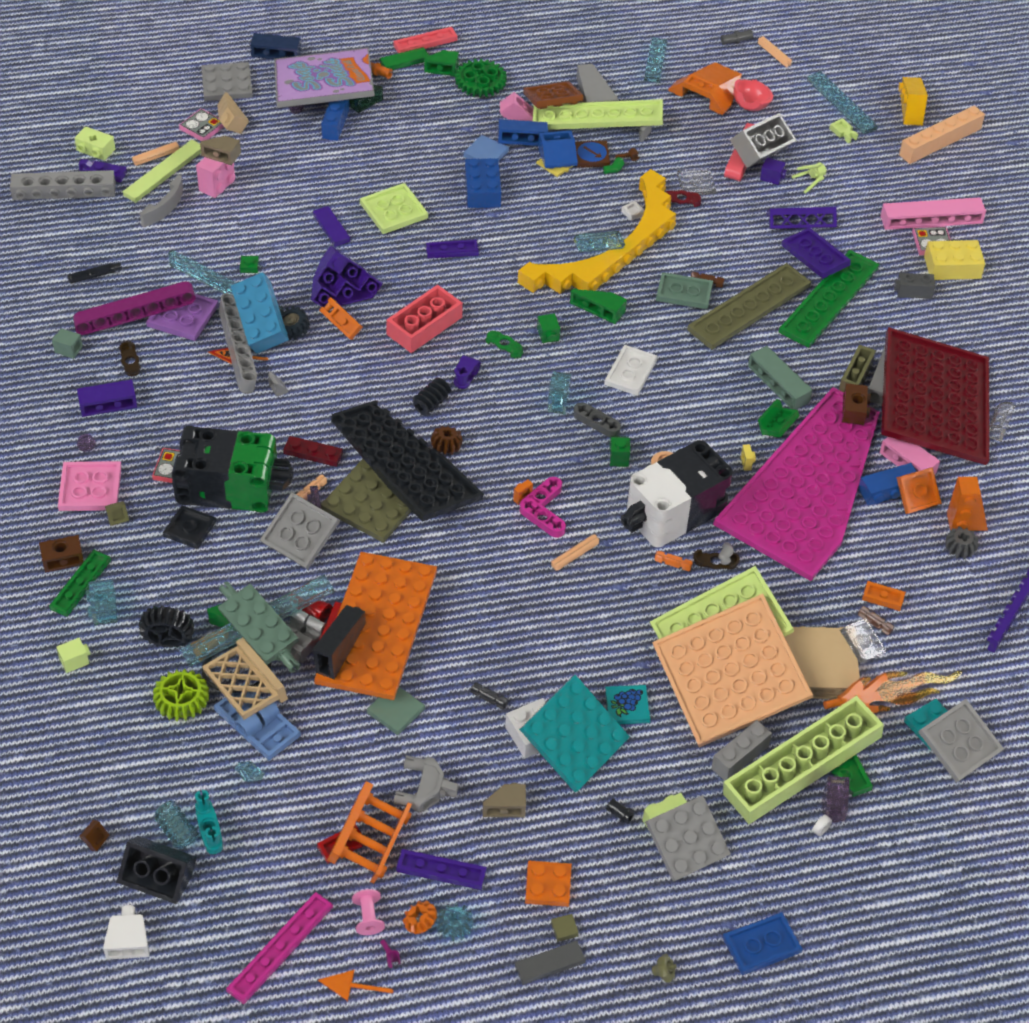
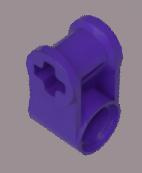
(466, 371)

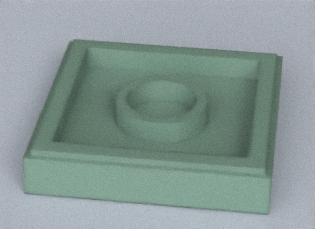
(396, 713)

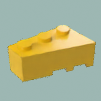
(913, 100)

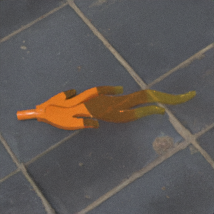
(886, 690)

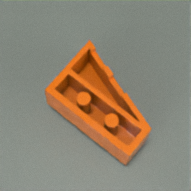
(967, 506)

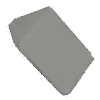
(644, 131)
(276, 385)

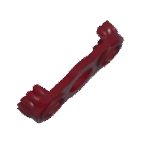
(691, 197)

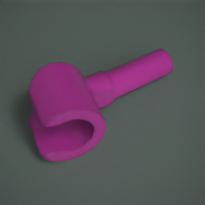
(391, 955)

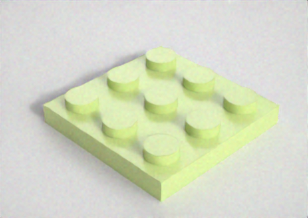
(393, 208)

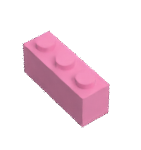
(902, 453)

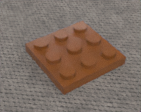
(553, 94)

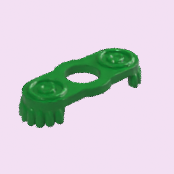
(513, 347)

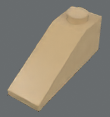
(231, 115)

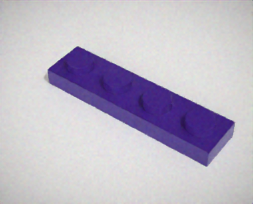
(441, 869)

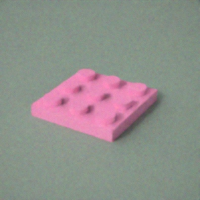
(89, 485)

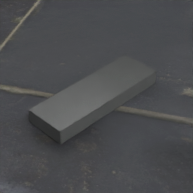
(549, 962)

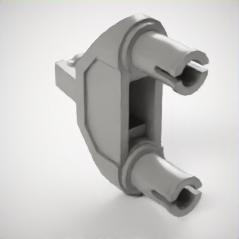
(431, 787)

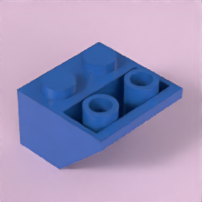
(557, 149)

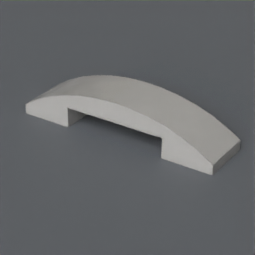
(153, 214)

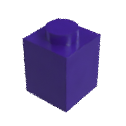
(773, 171)

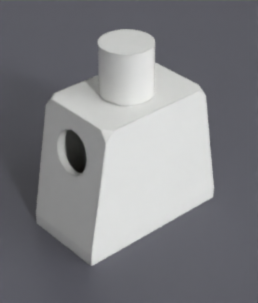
(126, 936)

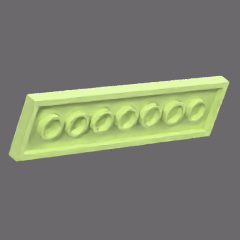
(602, 114)

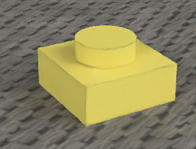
(747, 457)

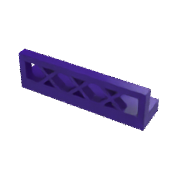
(809, 211)

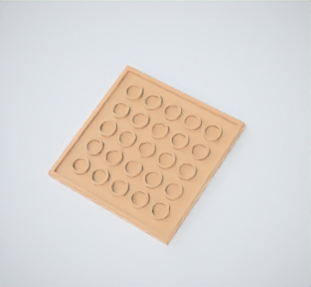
(732, 670)

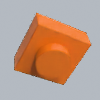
(522, 491)

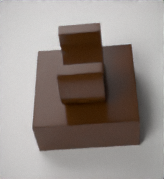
(94, 835)

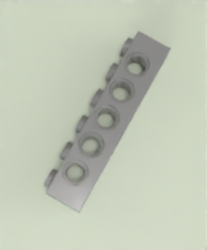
(62, 185)

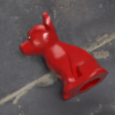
(319, 610)

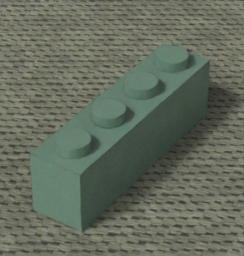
(780, 378)

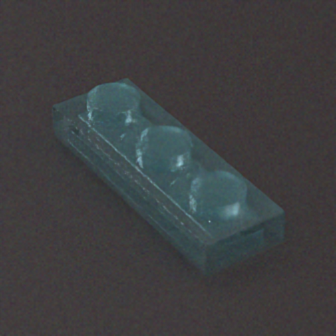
(599, 241)

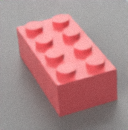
(424, 318)

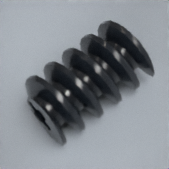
(431, 396)

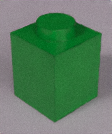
(548, 328)

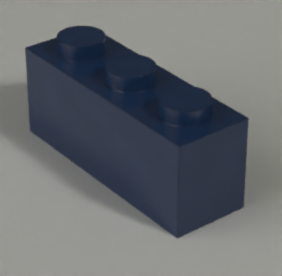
(274, 46)

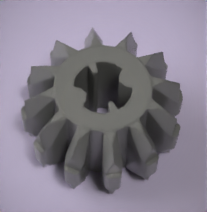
(961, 542)

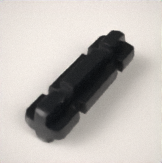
(489, 695)

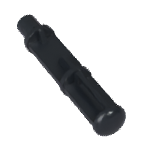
(93, 272)

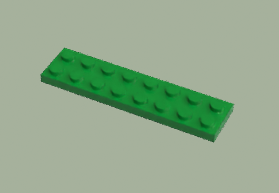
(828, 300)

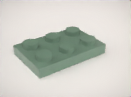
(684, 290)

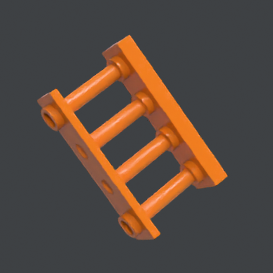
(349, 832)

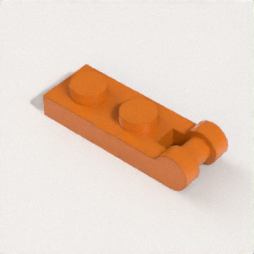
(341, 318)

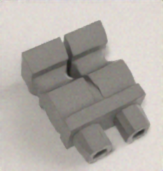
(308, 631)

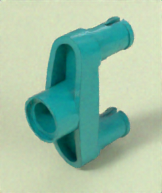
(208, 820)

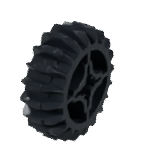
(166, 626)

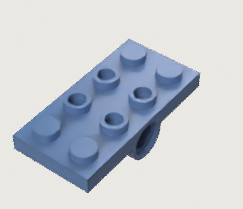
(264, 730)

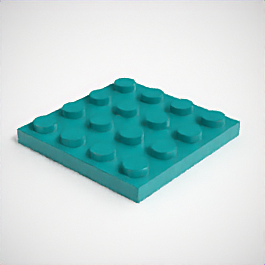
(574, 733)

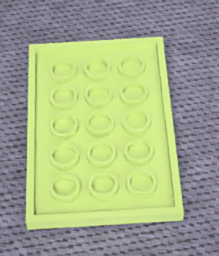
(722, 597)

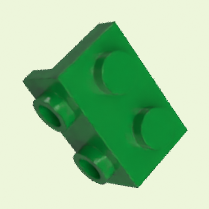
(777, 419)

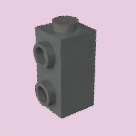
(915, 285)

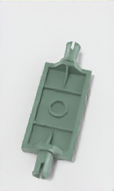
(259, 625)

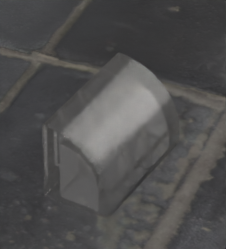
(1000, 420)

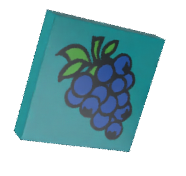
(628, 704)

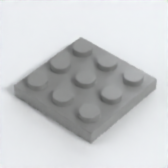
(228, 78)
(299, 530)
(961, 740)
(687, 838)

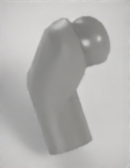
(725, 553)

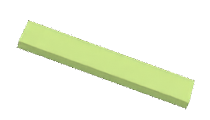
(162, 171)

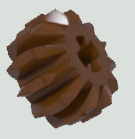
(446, 440)

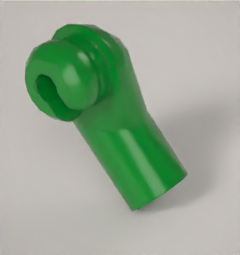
(615, 167)

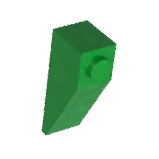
(602, 304)

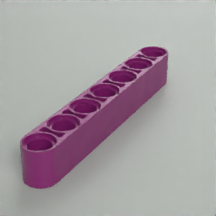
(134, 308)

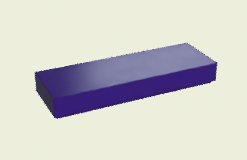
(331, 226)
(452, 249)

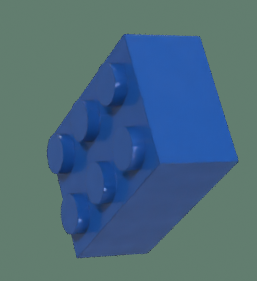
(482, 183)

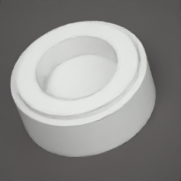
(822, 825)

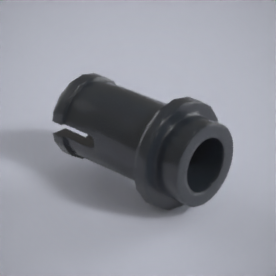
(623, 813)

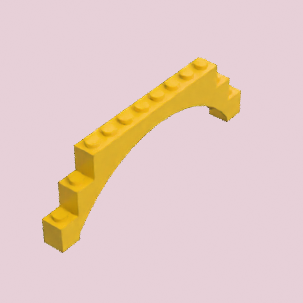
(594, 271)

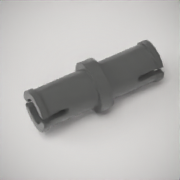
(737, 37)

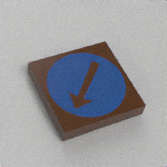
(592, 154)

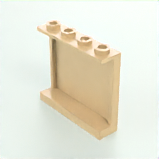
(824, 660)

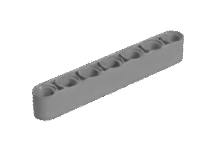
(237, 344)

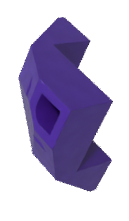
(342, 280)

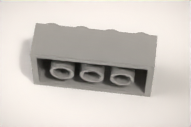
(763, 140)

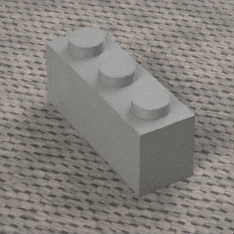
(741, 750)

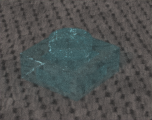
(249, 771)

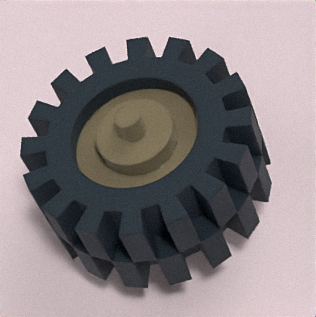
(295, 322)

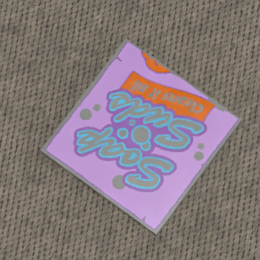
(323, 77)

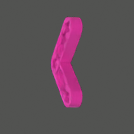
(538, 507)

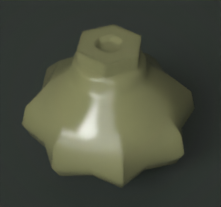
(664, 968)

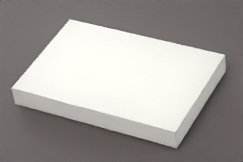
(631, 370)

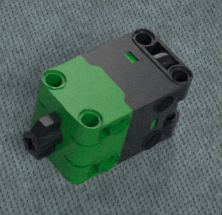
(228, 469)

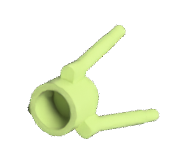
(815, 171)

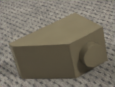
(221, 149)
(506, 802)

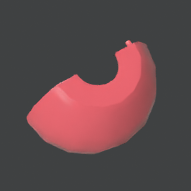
(752, 95)

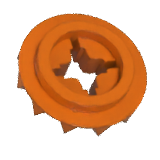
(426, 920)

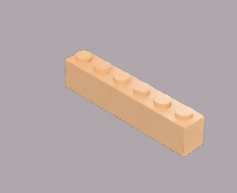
(941, 134)

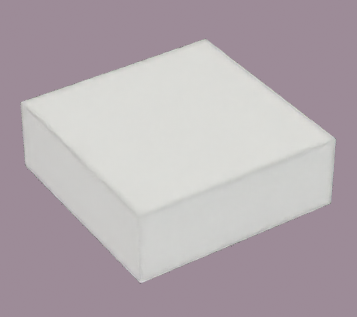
(632, 210)

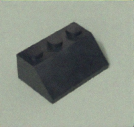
(156, 869)

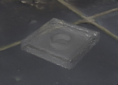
(697, 181)
(863, 641)

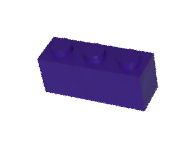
(107, 398)

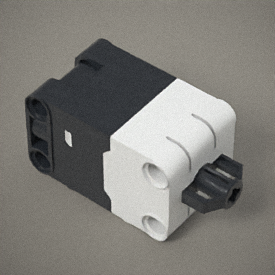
(677, 493)

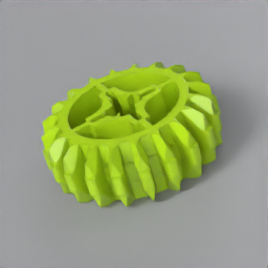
(181, 705)

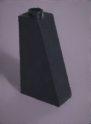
(338, 641)

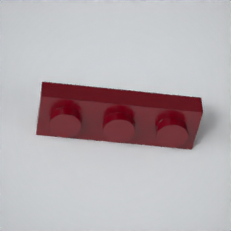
(313, 451)

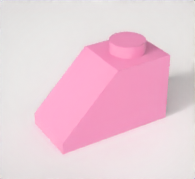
(516, 108)

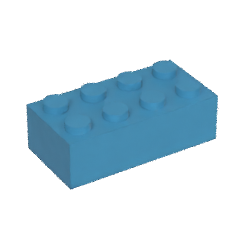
(259, 313)

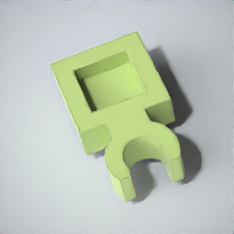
(843, 129)

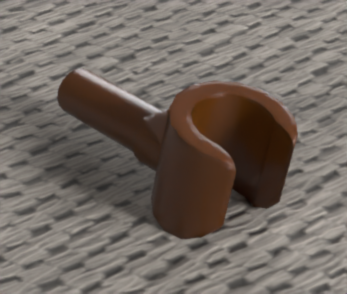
(632, 153)

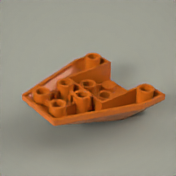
(711, 82)

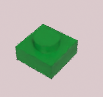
(249, 264)

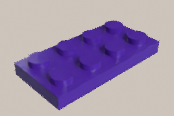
(816, 253)

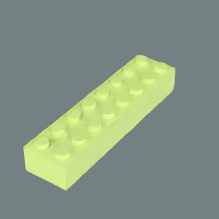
(802, 759)

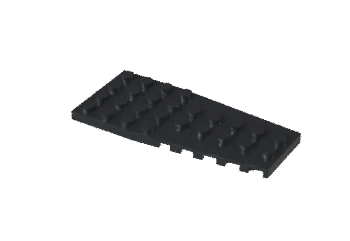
(405, 464)

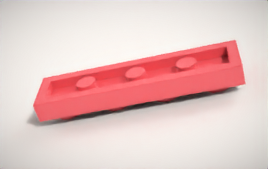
(426, 40)

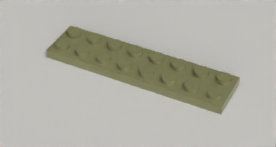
(748, 306)

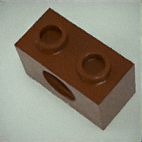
(855, 404)
(61, 553)

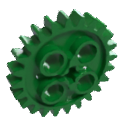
(480, 77)

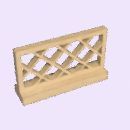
(261, 673)

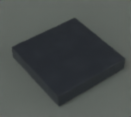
(189, 527)

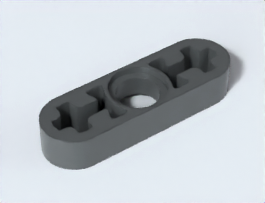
(592, 412)

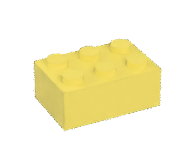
(954, 259)

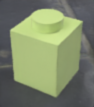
(73, 655)

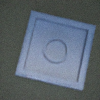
(486, 148)

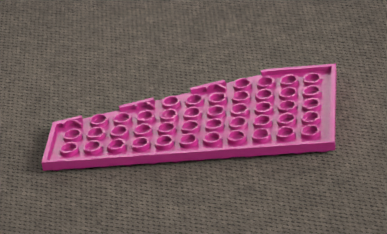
(804, 491)

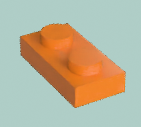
(883, 595)

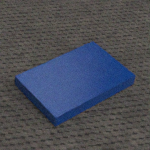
(762, 943)

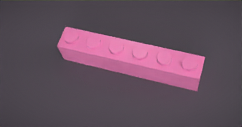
(933, 213)

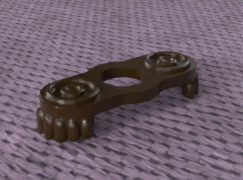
(128, 351)
(703, 560)

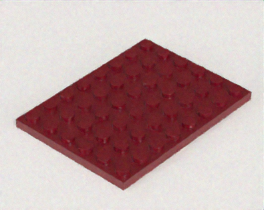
(936, 396)

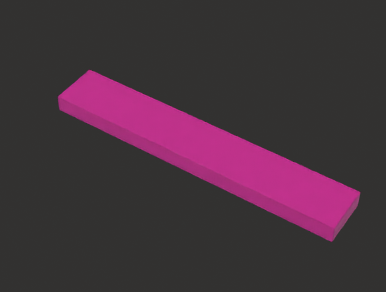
(279, 948)

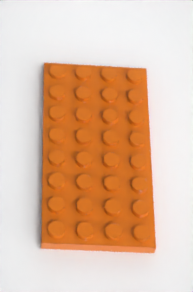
(393, 600)

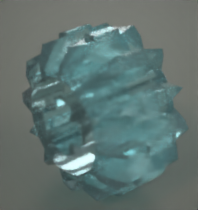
(454, 921)

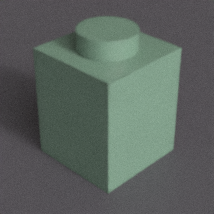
(67, 343)

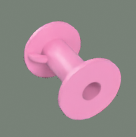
(366, 900)

